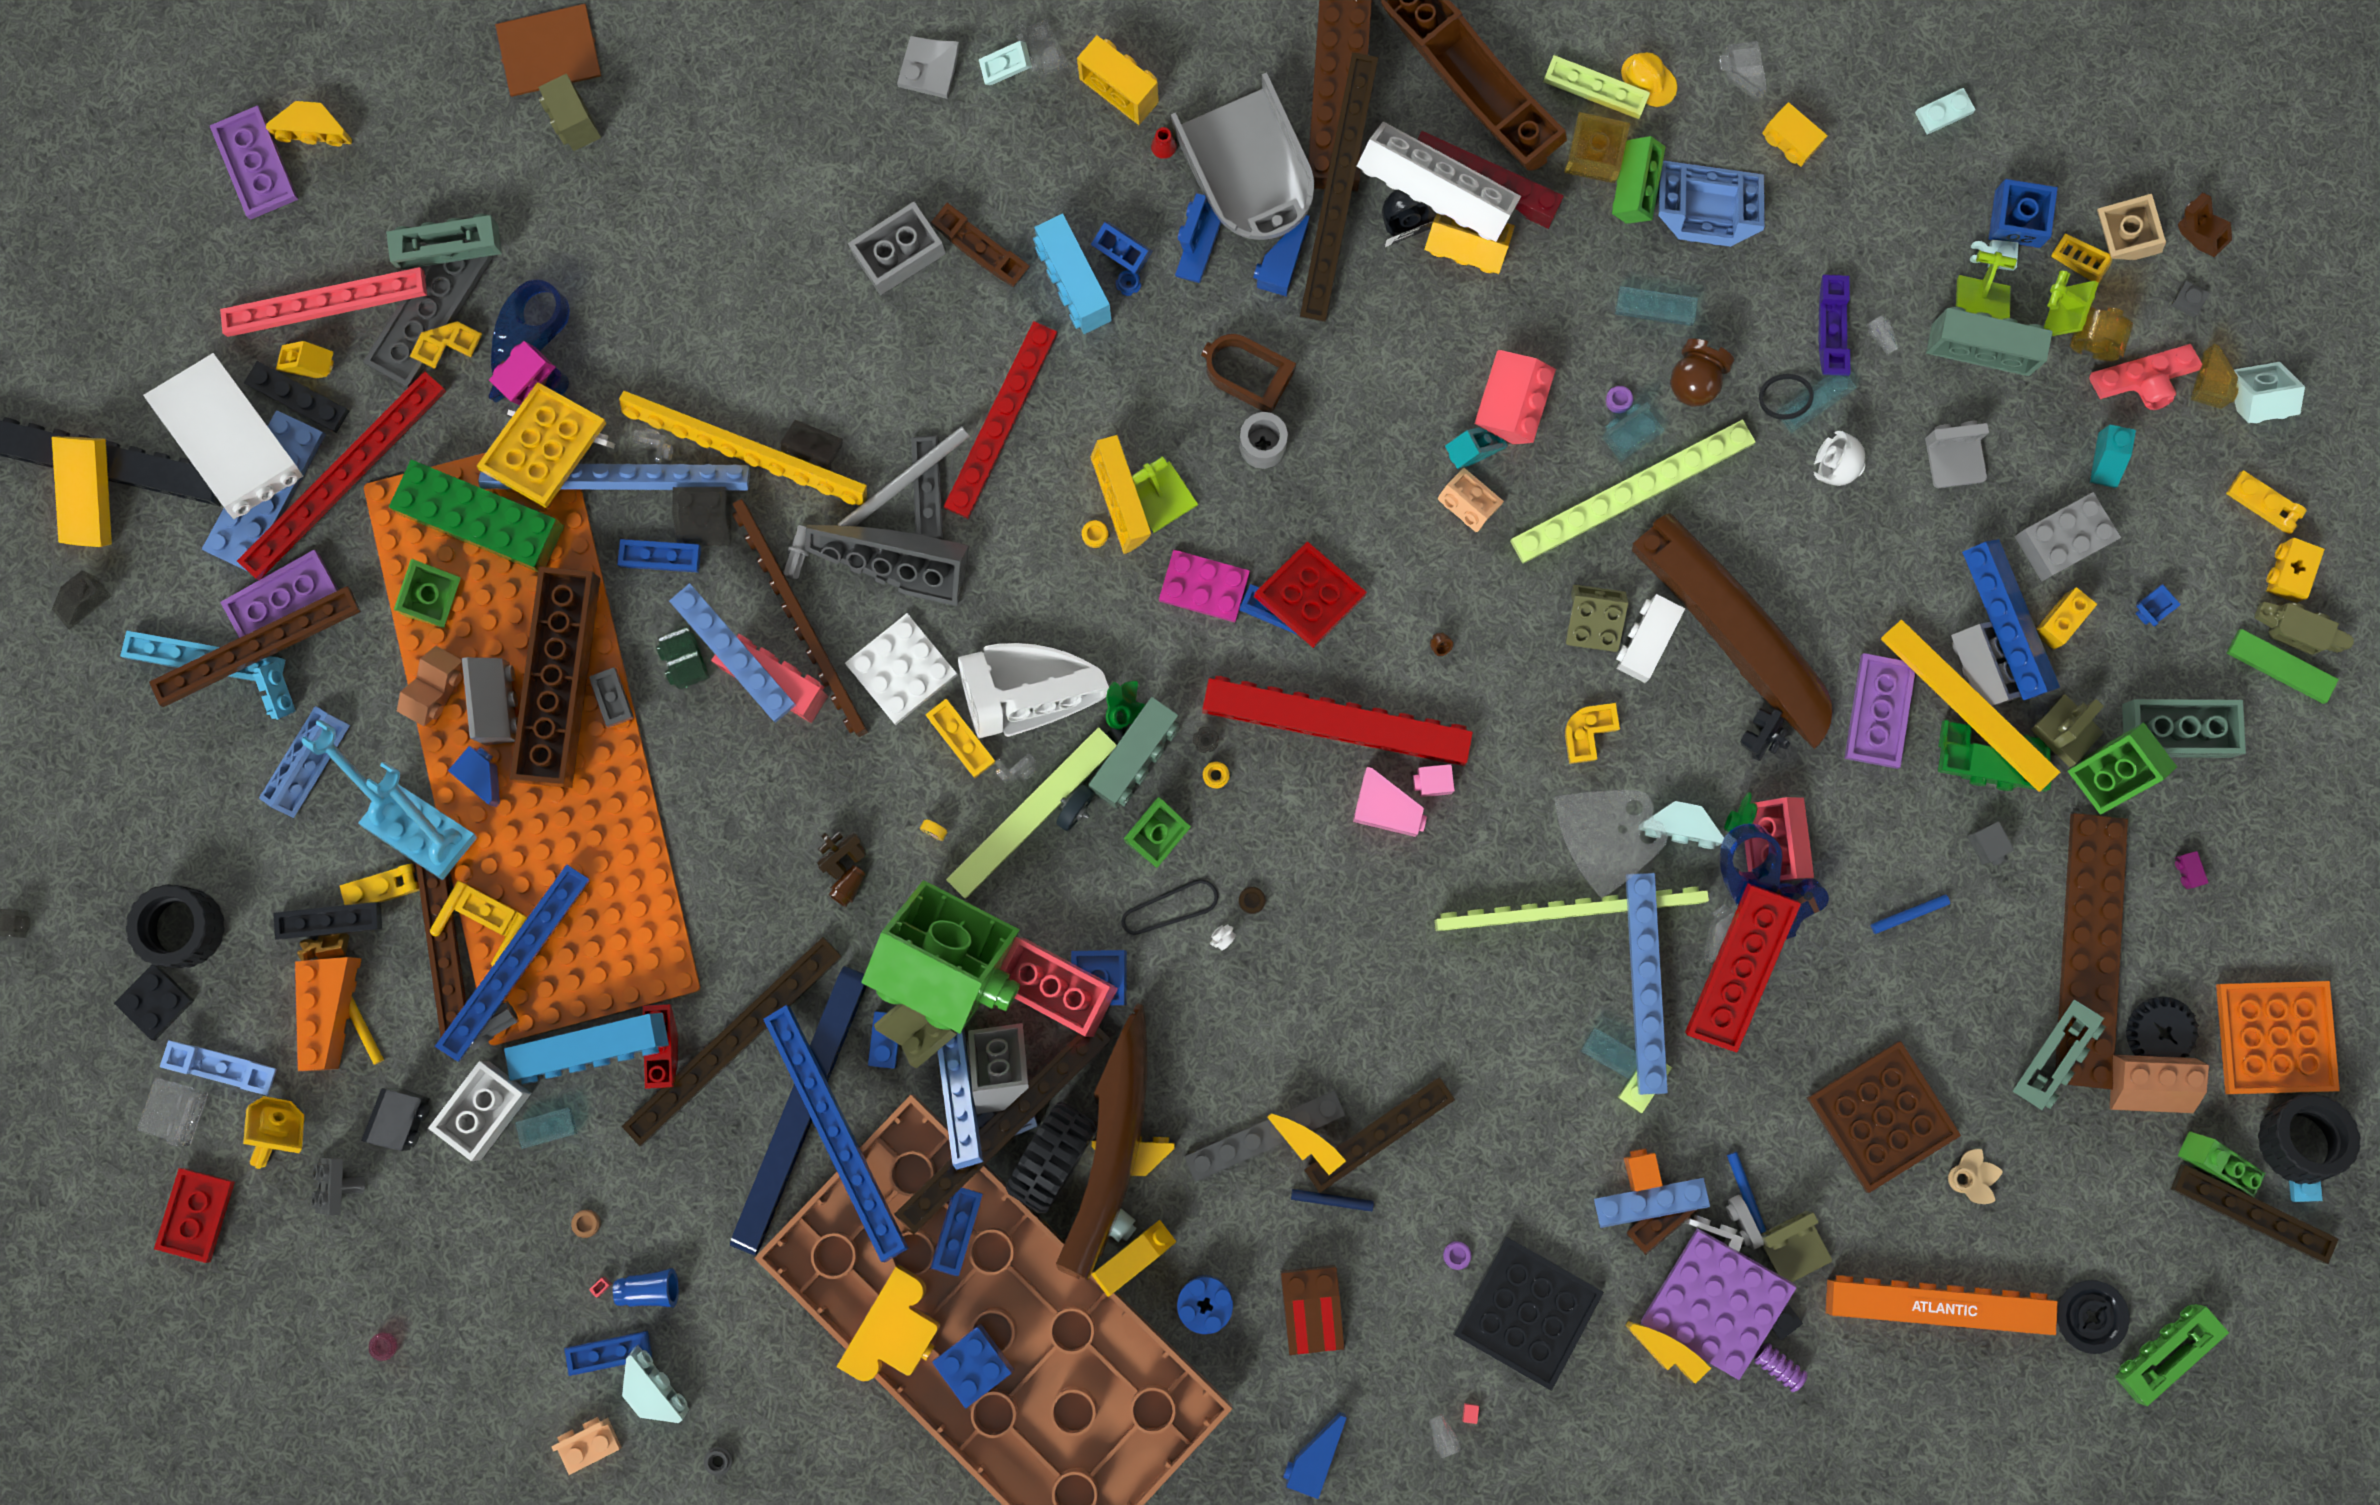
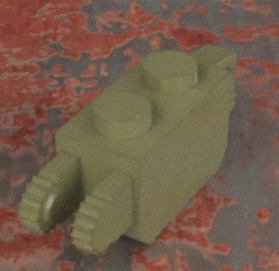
(2302, 628)

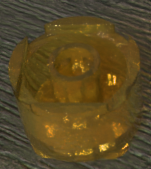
(2103, 334)

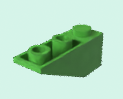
(2221, 1163)

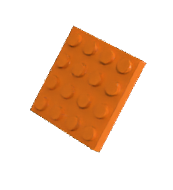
(2277, 1037)

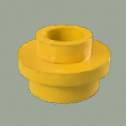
(1216, 766)

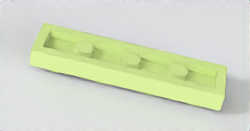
(1596, 87)

